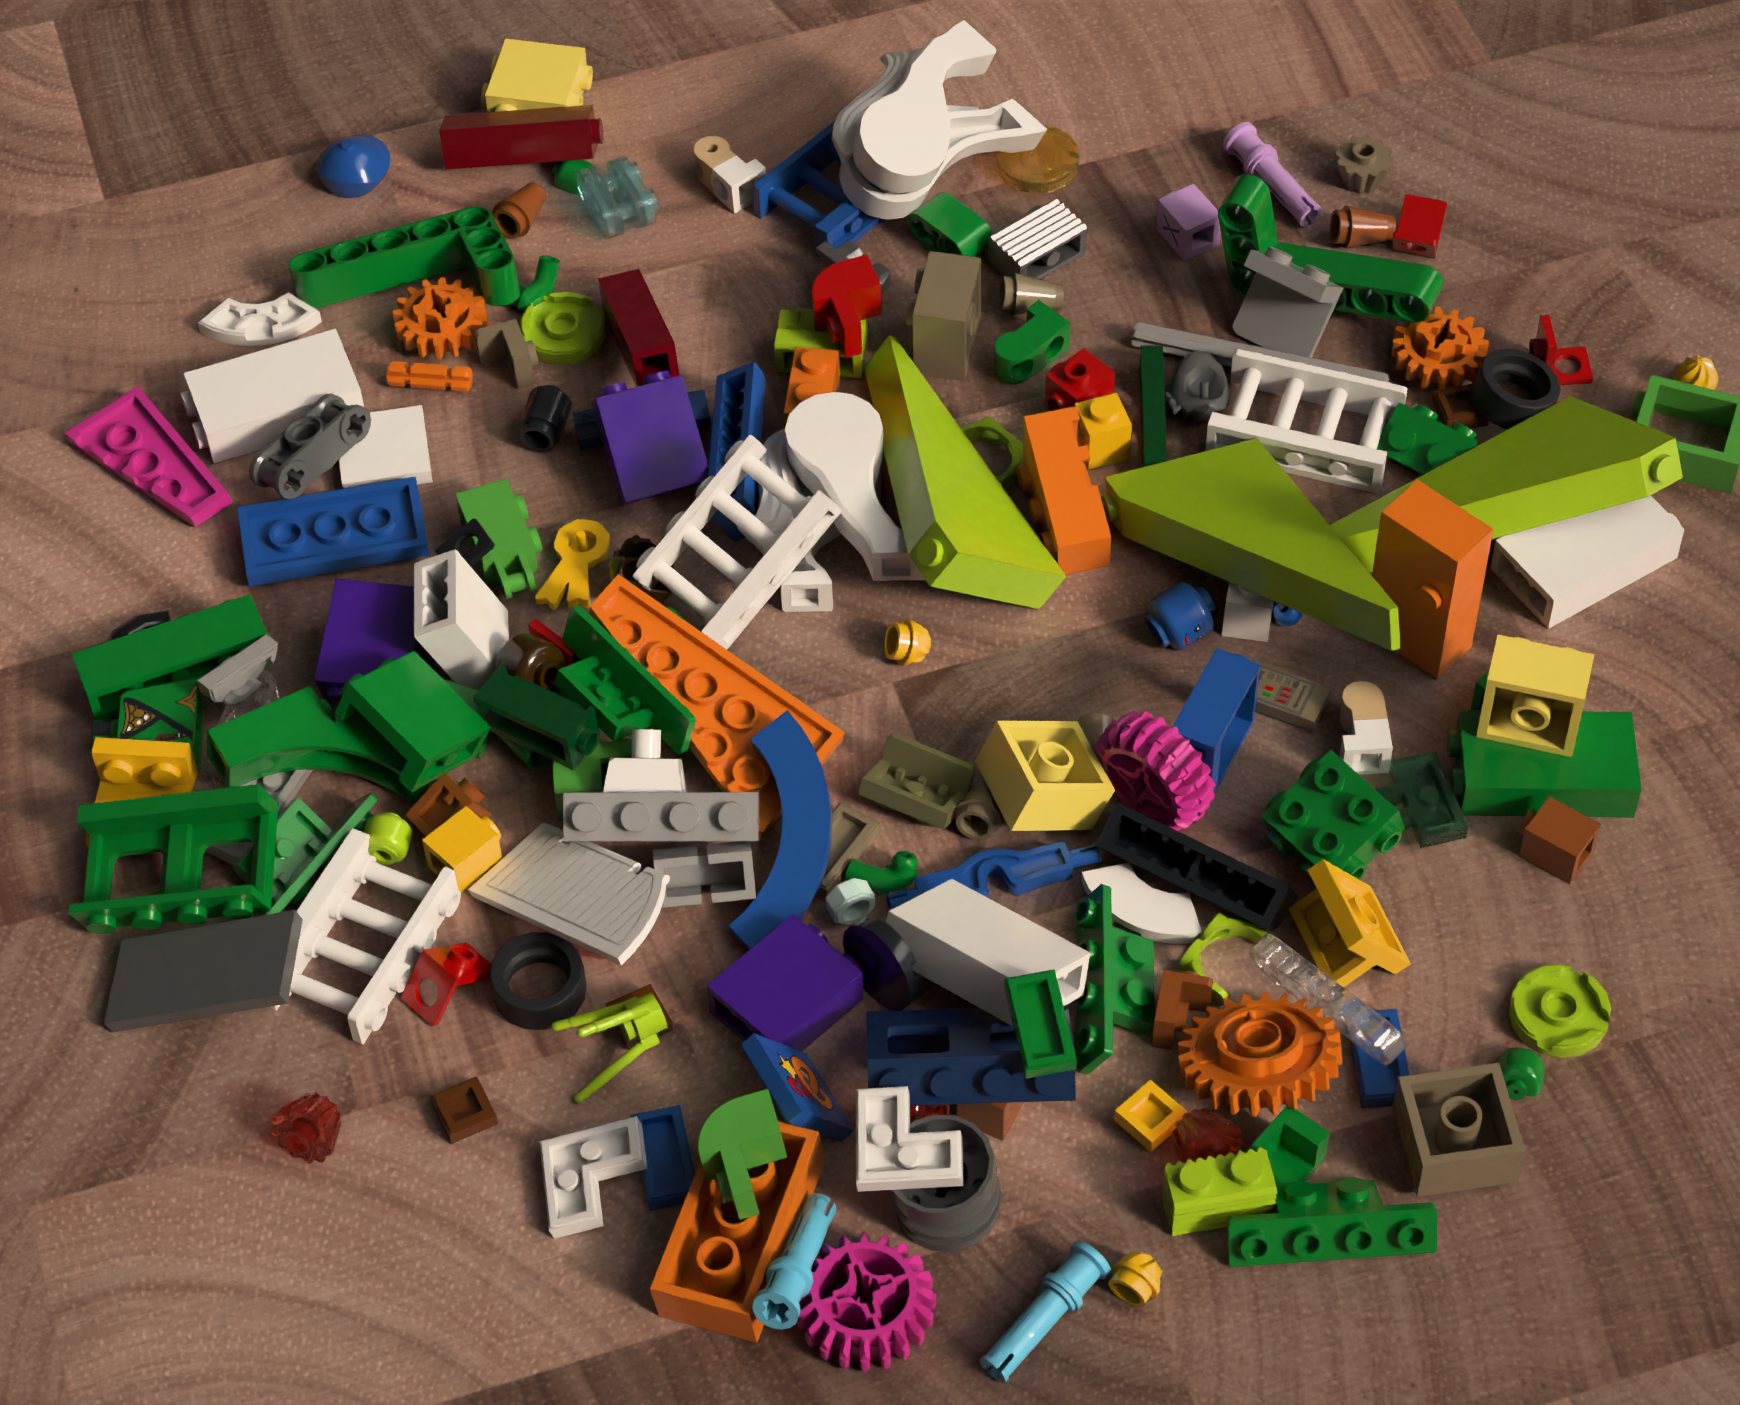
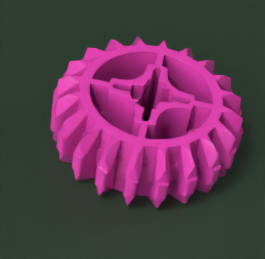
(1155, 770)
(898, 1283)

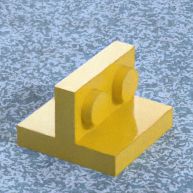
(1346, 926)

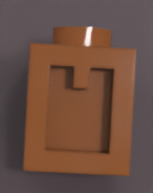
(444, 800)
(1178, 995)

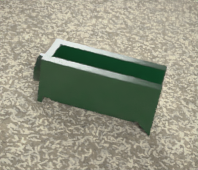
(538, 718)

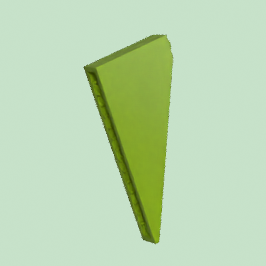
(1540, 473)
(948, 501)
(1253, 527)

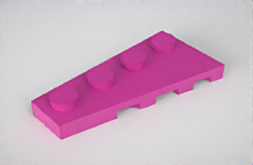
(150, 455)

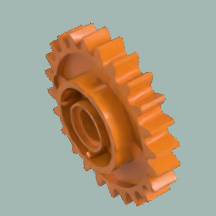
(1260, 1054)

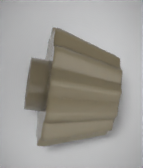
(1363, 163)

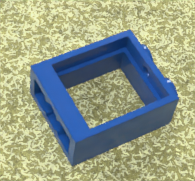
(1221, 710)

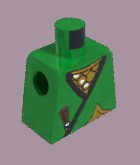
(159, 714)

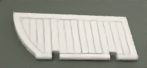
(576, 892)

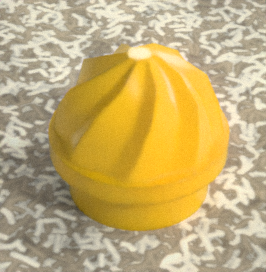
(1697, 372)
(906, 642)
(1136, 1279)

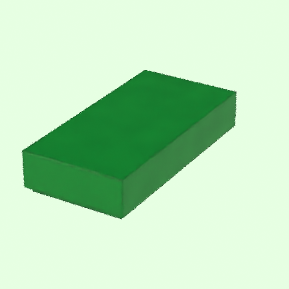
(1040, 1024)

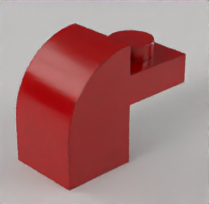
(842, 298)

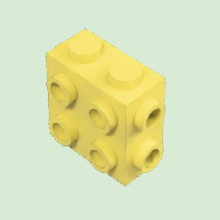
(536, 77)

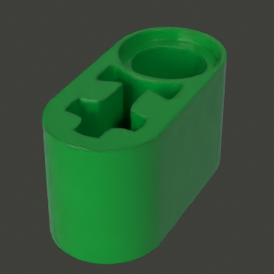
(949, 227)

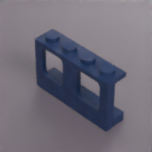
(955, 1058)

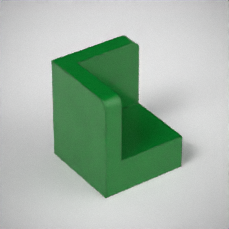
(1293, 1146)

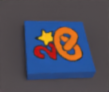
(796, 1087)

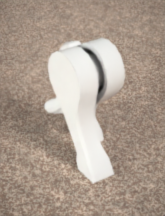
(903, 138)
(835, 448)

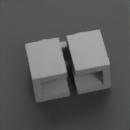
(724, 867)

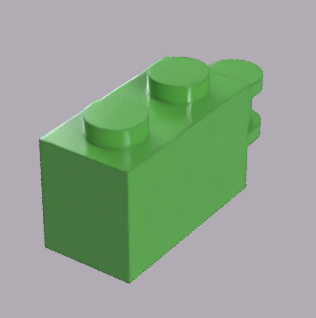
(516, 545)

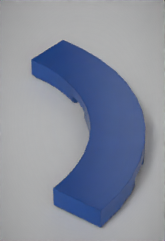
(804, 835)

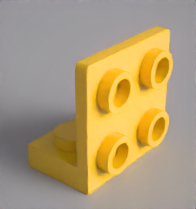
(141, 769)

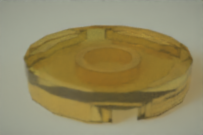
(1044, 168)

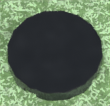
(884, 963)

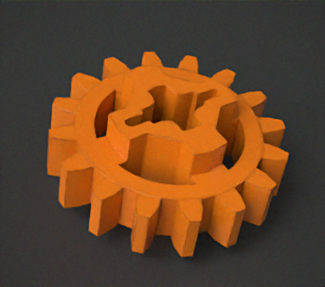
(439, 318)
(1440, 349)

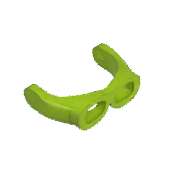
(991, 431)
(1219, 928)

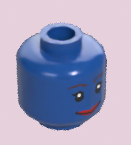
(1180, 616)

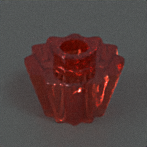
(308, 1127)
(1205, 1134)

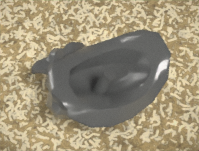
(1198, 387)

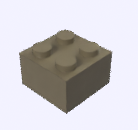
(945, 315)
(1458, 1129)

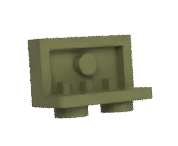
(918, 781)

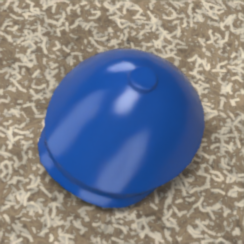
(353, 165)

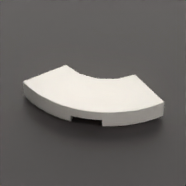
(259, 323)
(1143, 909)

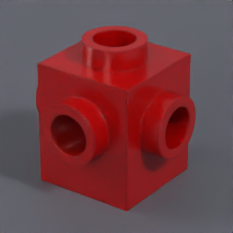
(1077, 380)

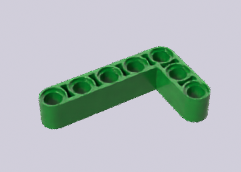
(410, 254)
(1369, 283)

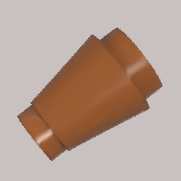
(519, 210)
(1360, 227)

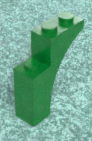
(302, 735)

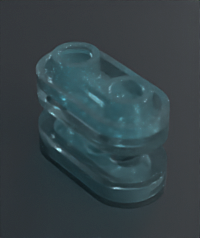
(628, 185)

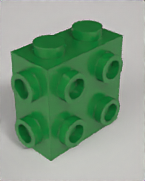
(1332, 818)

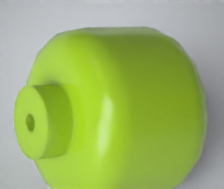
(388, 837)

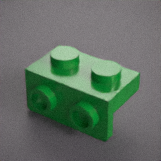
(1420, 441)

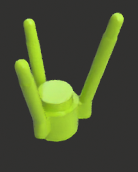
(637, 1018)

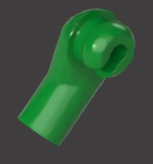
(541, 286)
(887, 878)

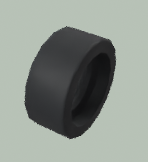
(1522, 370)
(531, 949)

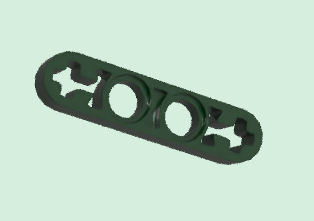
(1152, 405)

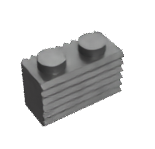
(1038, 242)

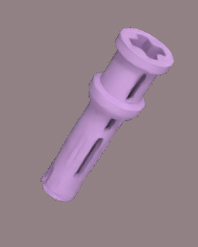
(1262, 161)

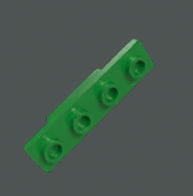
(619, 686)
(303, 846)
(1117, 980)
(1331, 1224)

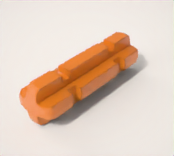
(429, 376)

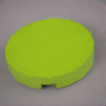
(564, 328)
(1559, 1011)

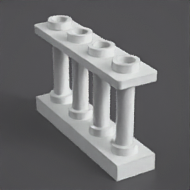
(1304, 453)
(781, 550)
(332, 901)

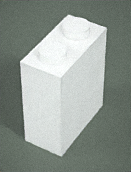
(458, 618)

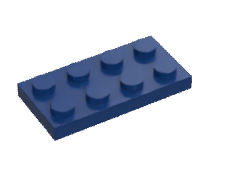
(332, 531)

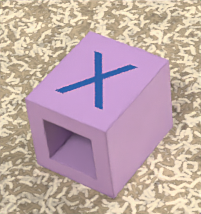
(1188, 222)

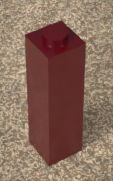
(520, 137)
(637, 326)

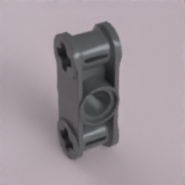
(310, 446)

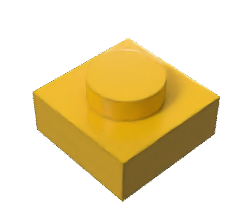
(1149, 1115)

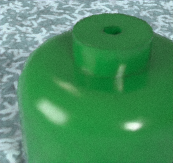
(566, 174)
(1522, 1072)

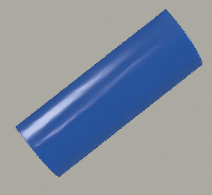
(735, 417)

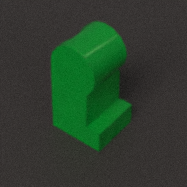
(1032, 345)

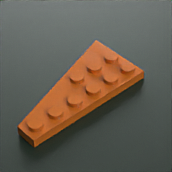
(718, 689)

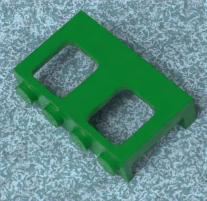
(182, 830)

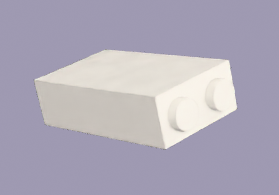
(257, 395)
(1586, 557)
(976, 943)

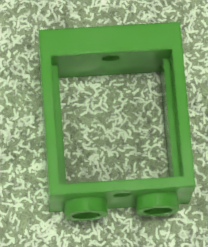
(1703, 405)

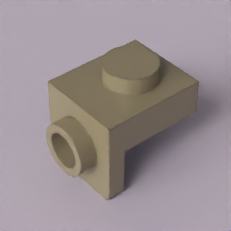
(507, 342)

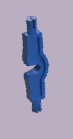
(1018, 870)

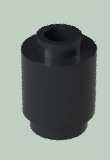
(544, 418)

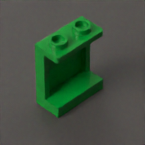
(416, 716)

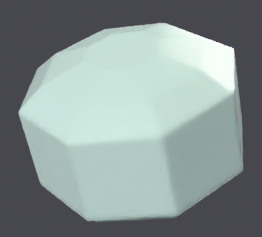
(850, 901)

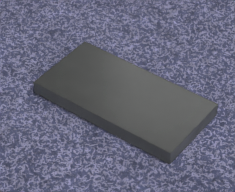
(204, 971)

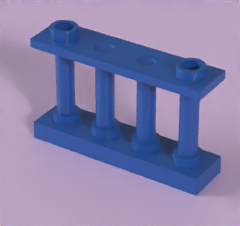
(805, 167)

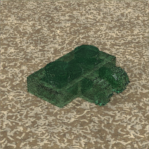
(1426, 799)

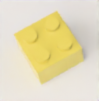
(1535, 695)
(1044, 775)

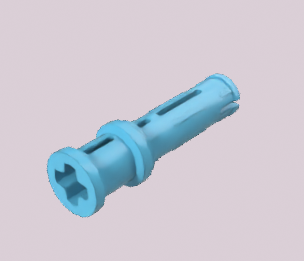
(791, 1275)
(1059, 1295)

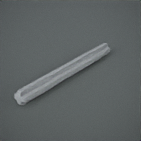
(1183, 343)

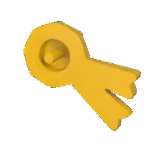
(580, 548)

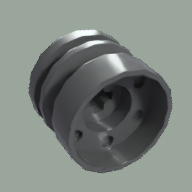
(959, 1215)

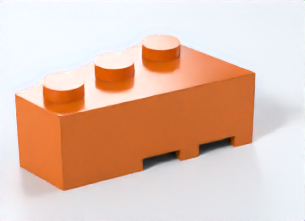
(1062, 492)

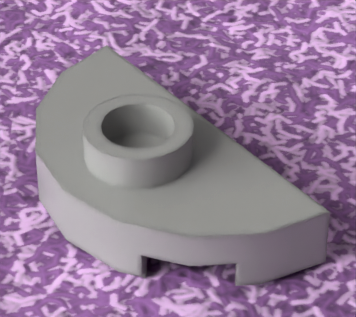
(238, 674)

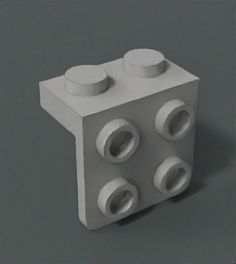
(1285, 303)

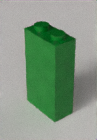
(1513, 779)

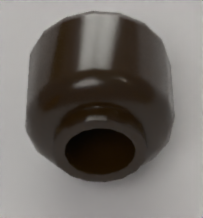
(532, 659)

